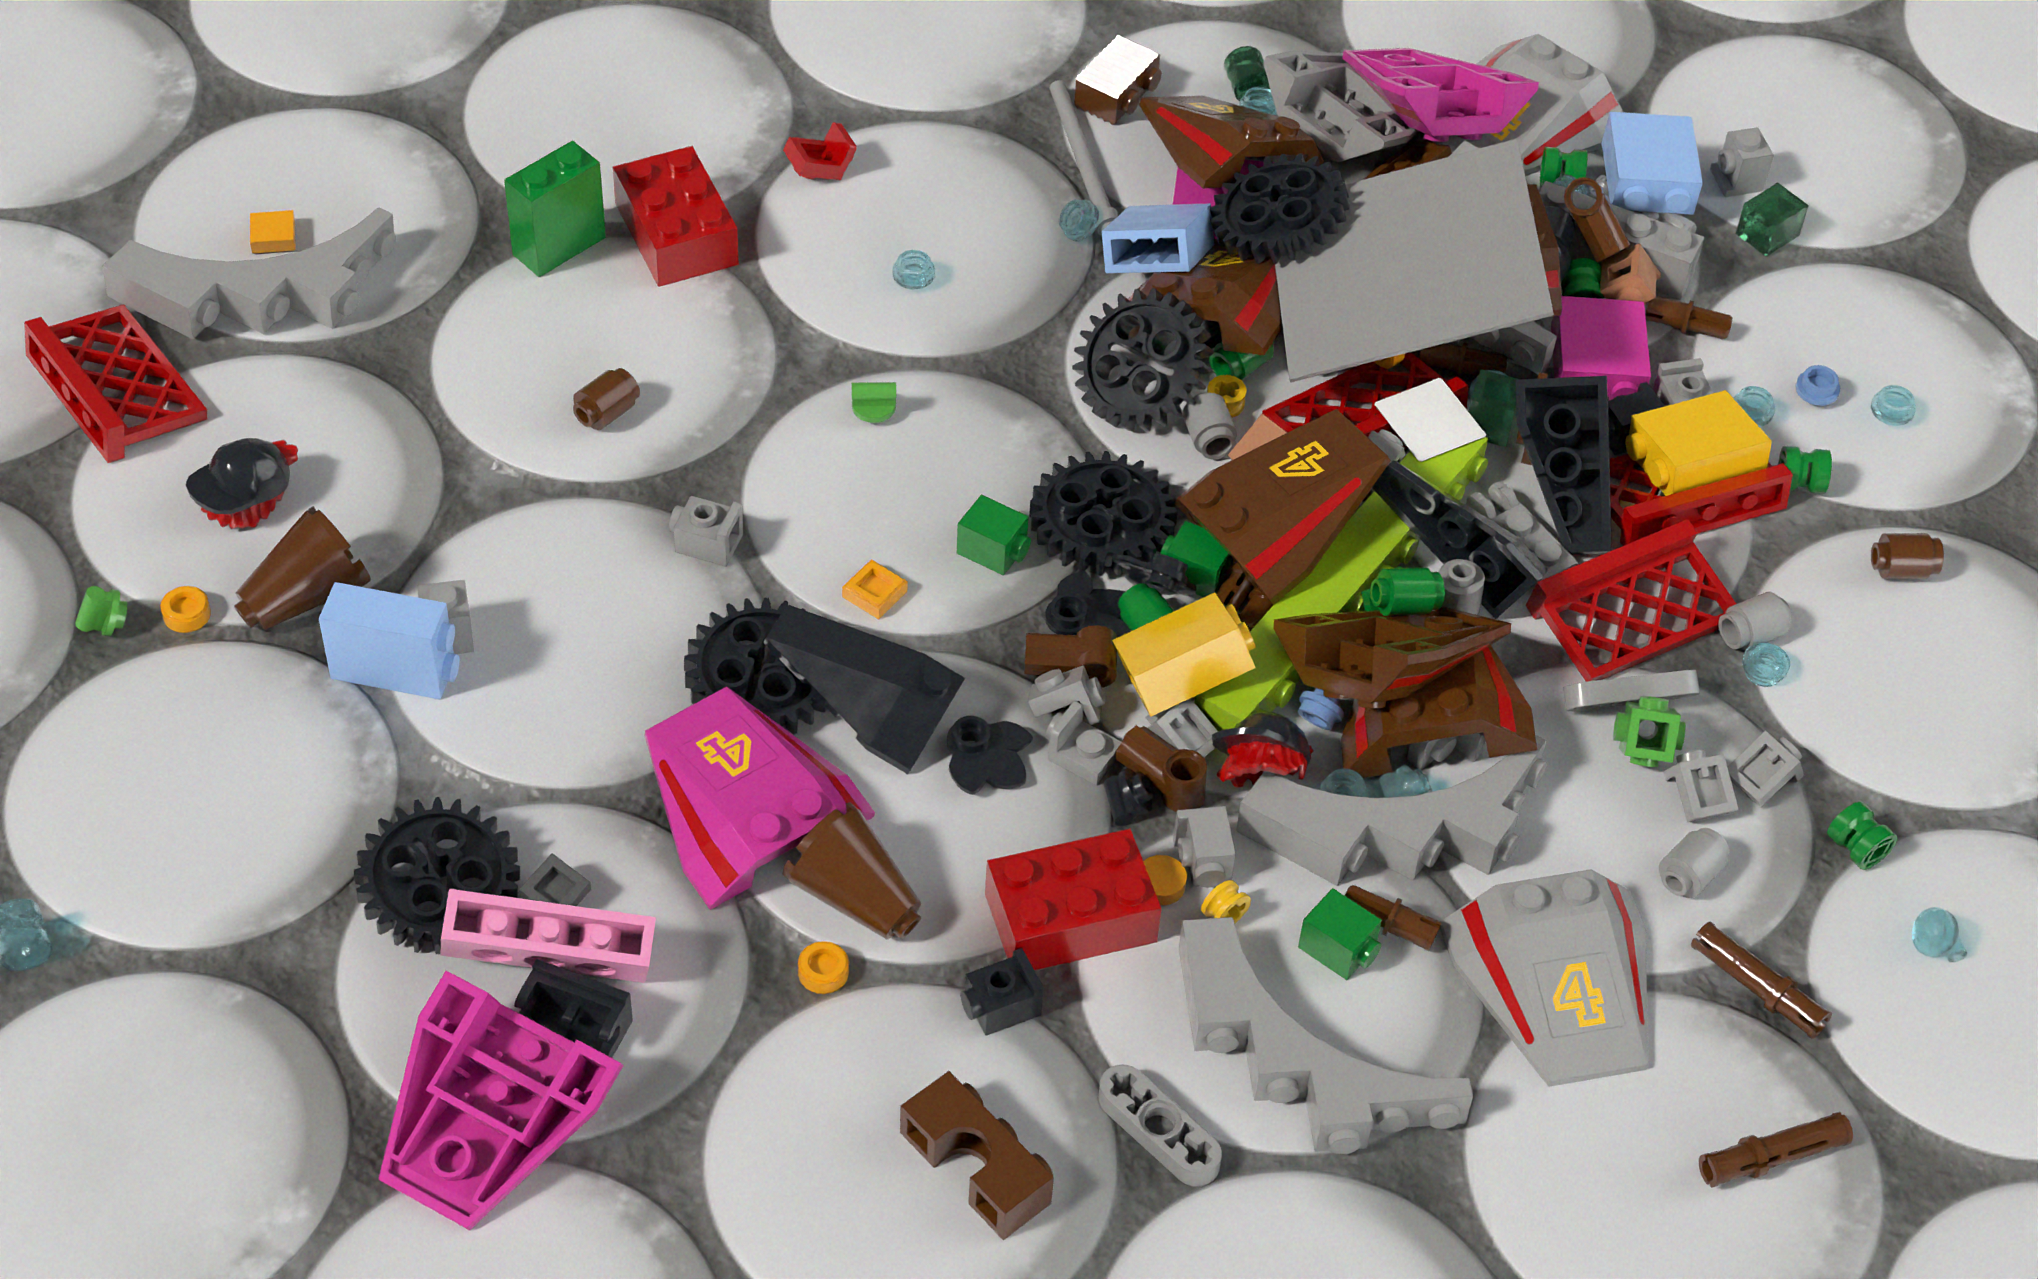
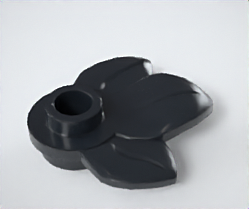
(1160, 573)
(1082, 606)
(990, 758)

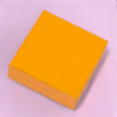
(272, 231)
(874, 589)

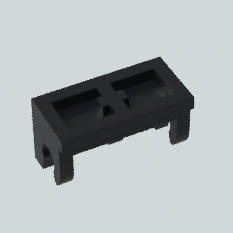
(576, 1006)

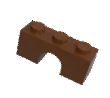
(951, 1121)

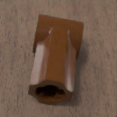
(1597, 223)
(1090, 648)
(1172, 771)

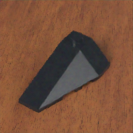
(1569, 449)
(1460, 532)
(872, 683)

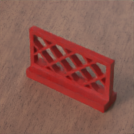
(82, 389)
(1340, 389)
(1703, 506)
(1609, 575)

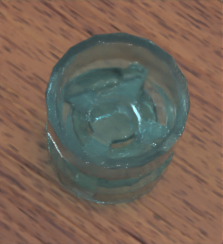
(21, 935)

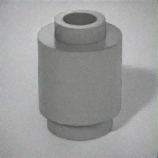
(1210, 425)
(1462, 585)
(1755, 621)
(1694, 862)

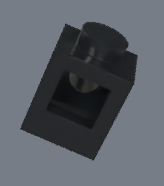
(1621, 410)
(1003, 993)

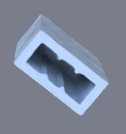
(1651, 162)
(1158, 238)
(388, 640)

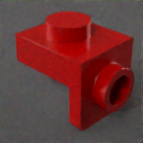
(822, 157)

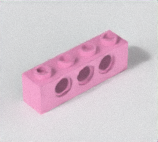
(560, 934)

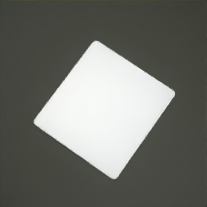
(1430, 419)

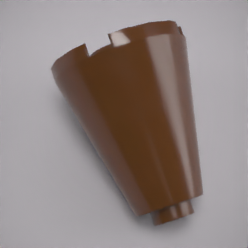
(299, 573)
(855, 874)

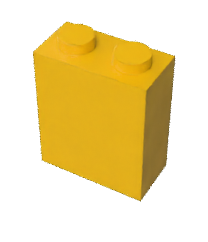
(1697, 442)
(1186, 653)

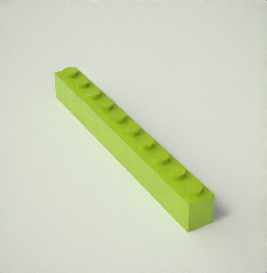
(1367, 544)

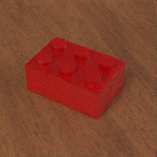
(675, 216)
(1073, 900)

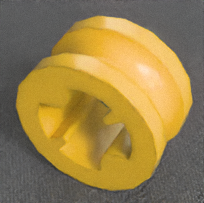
(1229, 386)
(1226, 902)

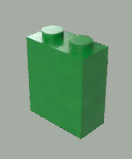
(555, 208)

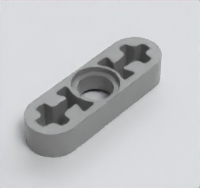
(1629, 689)
(1164, 1147)

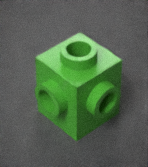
(1659, 746)

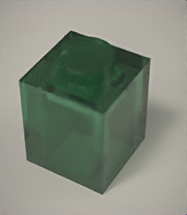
(1771, 219)
(1494, 406)

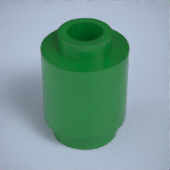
(1237, 363)
(1407, 591)
(1142, 605)

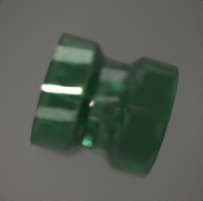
(1245, 70)

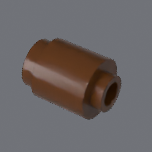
(605, 398)
(1907, 555)

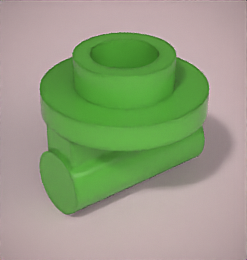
(873, 400)
(101, 611)

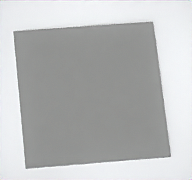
(1416, 264)

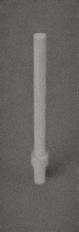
(1082, 155)

